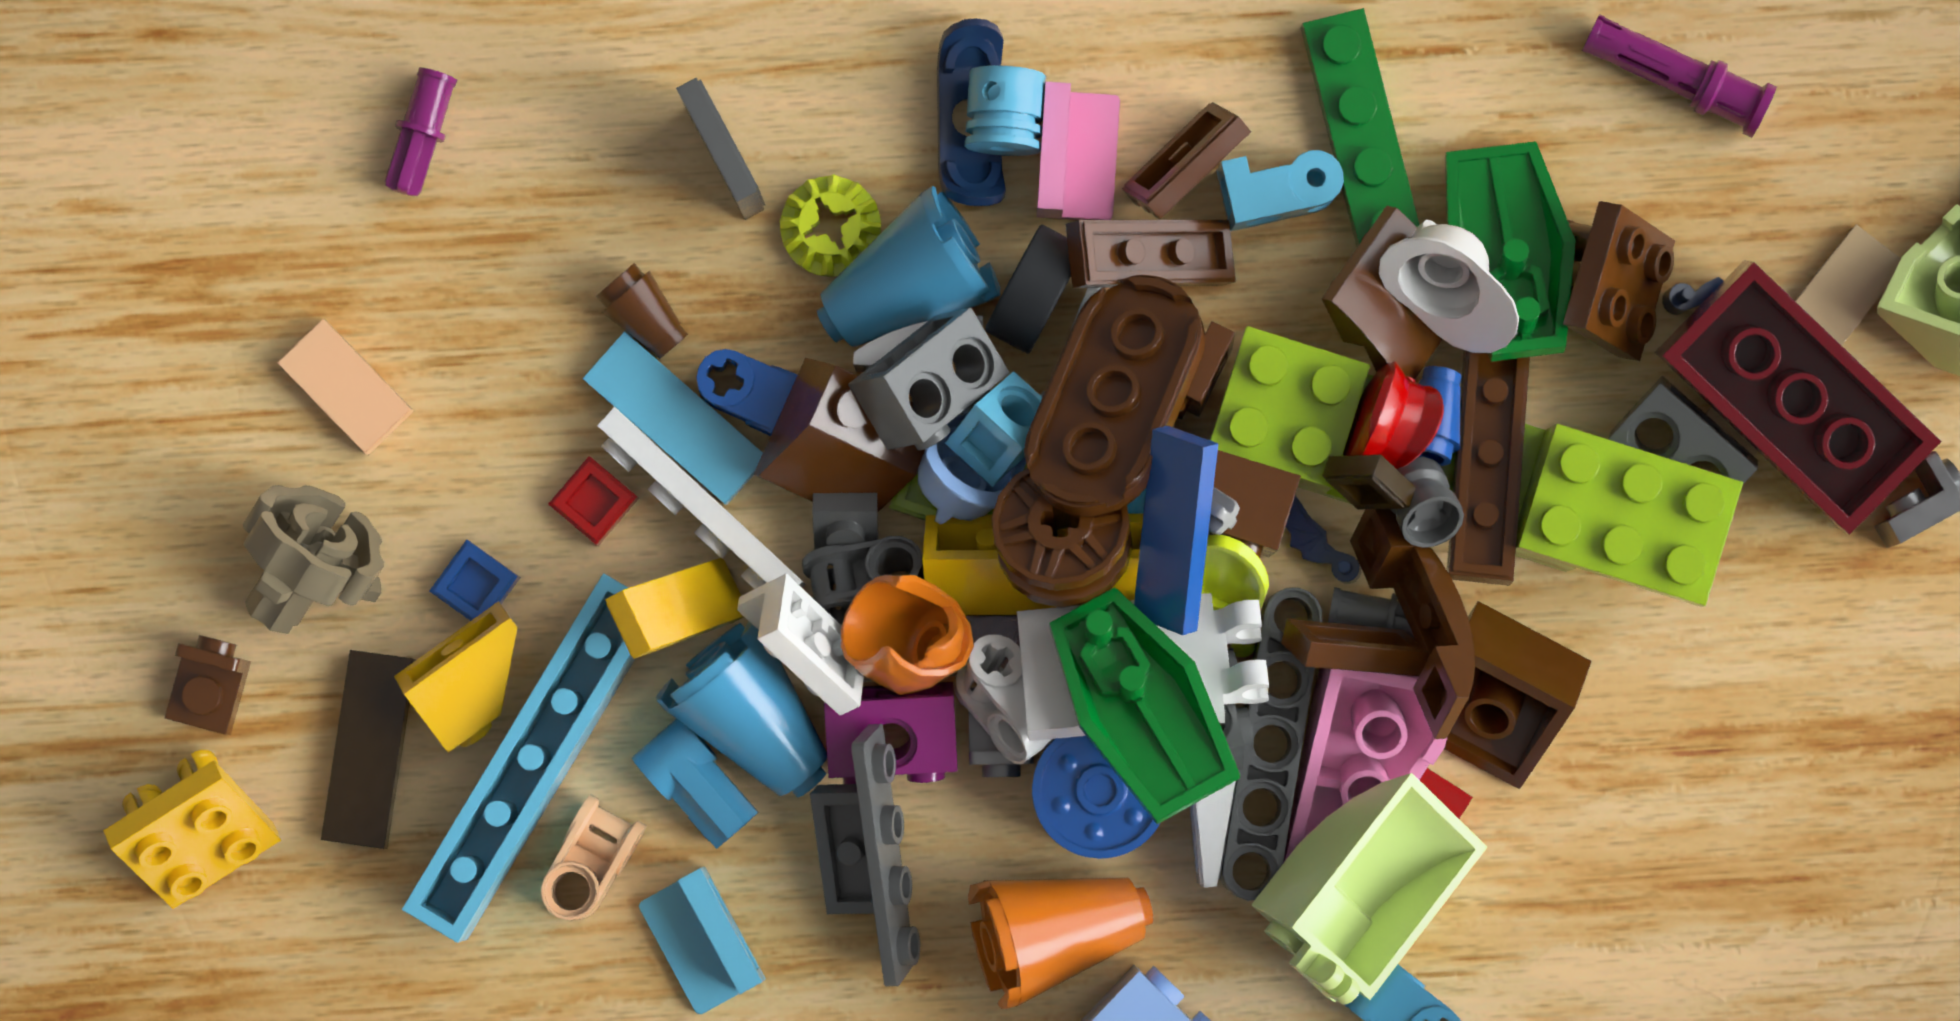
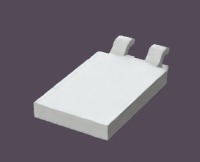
(1047, 696)

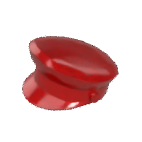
(1395, 418)

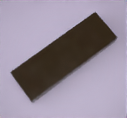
(367, 752)

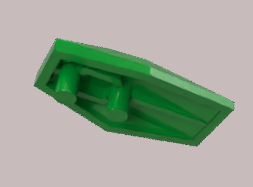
(1515, 212)
(1142, 705)

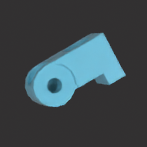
(1278, 192)

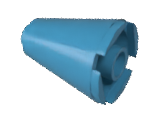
(909, 274)
(749, 712)

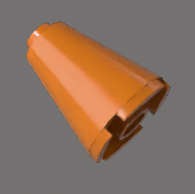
(1052, 930)

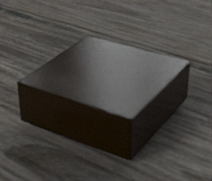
(1369, 482)

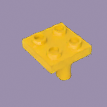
(190, 831)

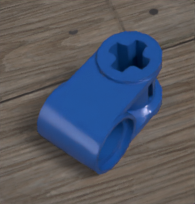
(762, 392)

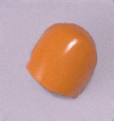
(905, 633)

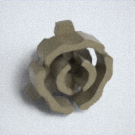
(306, 558)

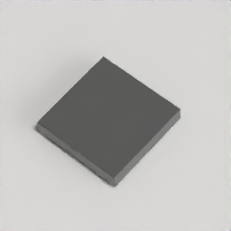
(721, 147)

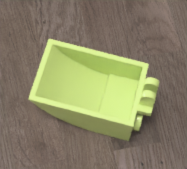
(1367, 886)

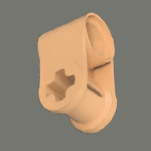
(591, 857)

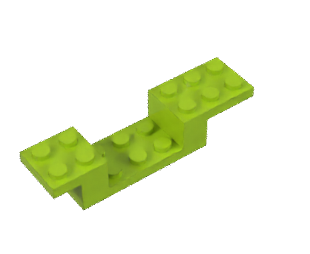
(1580, 494)

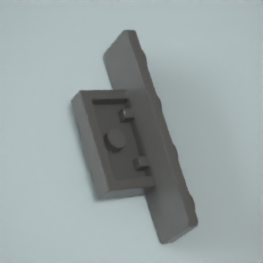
(861, 854)

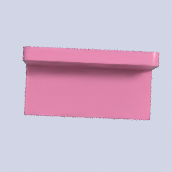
(1077, 154)

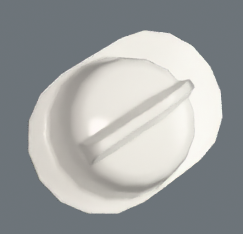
(1449, 287)

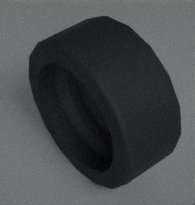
(1032, 291)

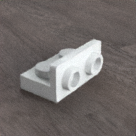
(804, 640)

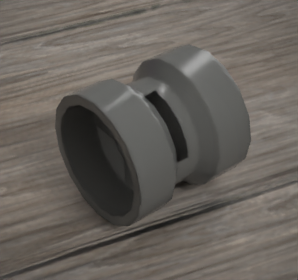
(1434, 509)

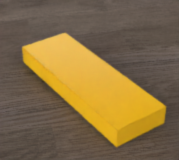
(675, 607)

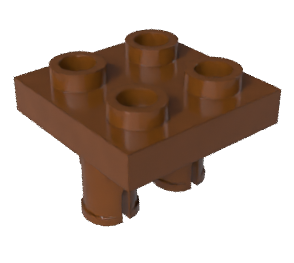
(1618, 279)

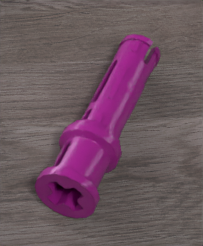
(1707, 86)

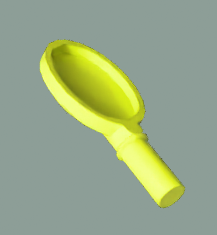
(1233, 575)

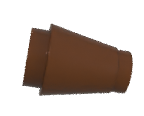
(642, 310)

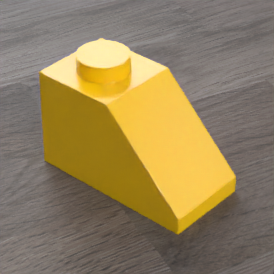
(463, 679)

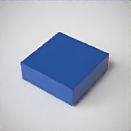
(474, 581)

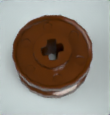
(1053, 567)

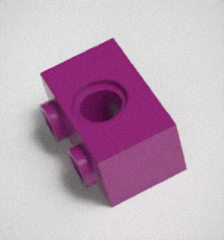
(925, 716)

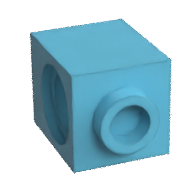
(996, 429)

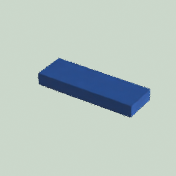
(1175, 529)

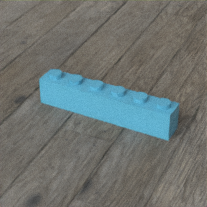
(524, 771)

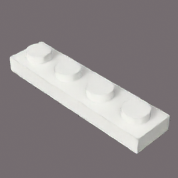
(678, 490)

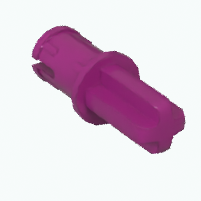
(419, 132)

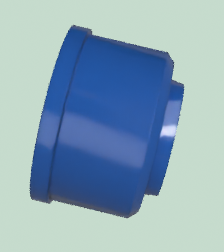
(1086, 802)

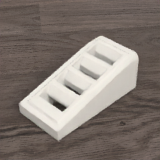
(1210, 831)

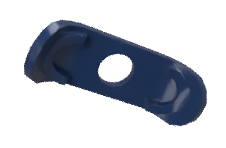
(965, 174)

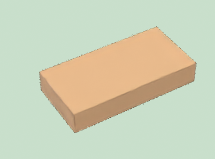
(345, 386)

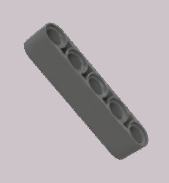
(1281, 775)

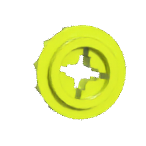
(800, 215)

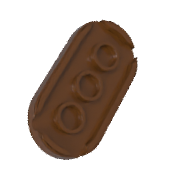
(1111, 387)

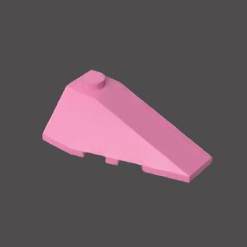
(1357, 736)

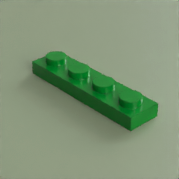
(1358, 118)

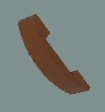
(1431, 609)

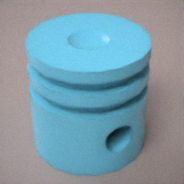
(1005, 110)

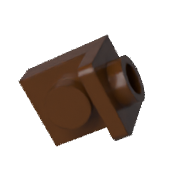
(208, 685)

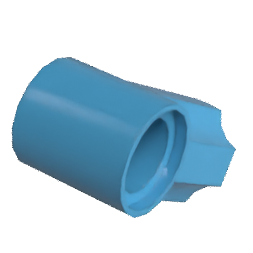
(686, 770)

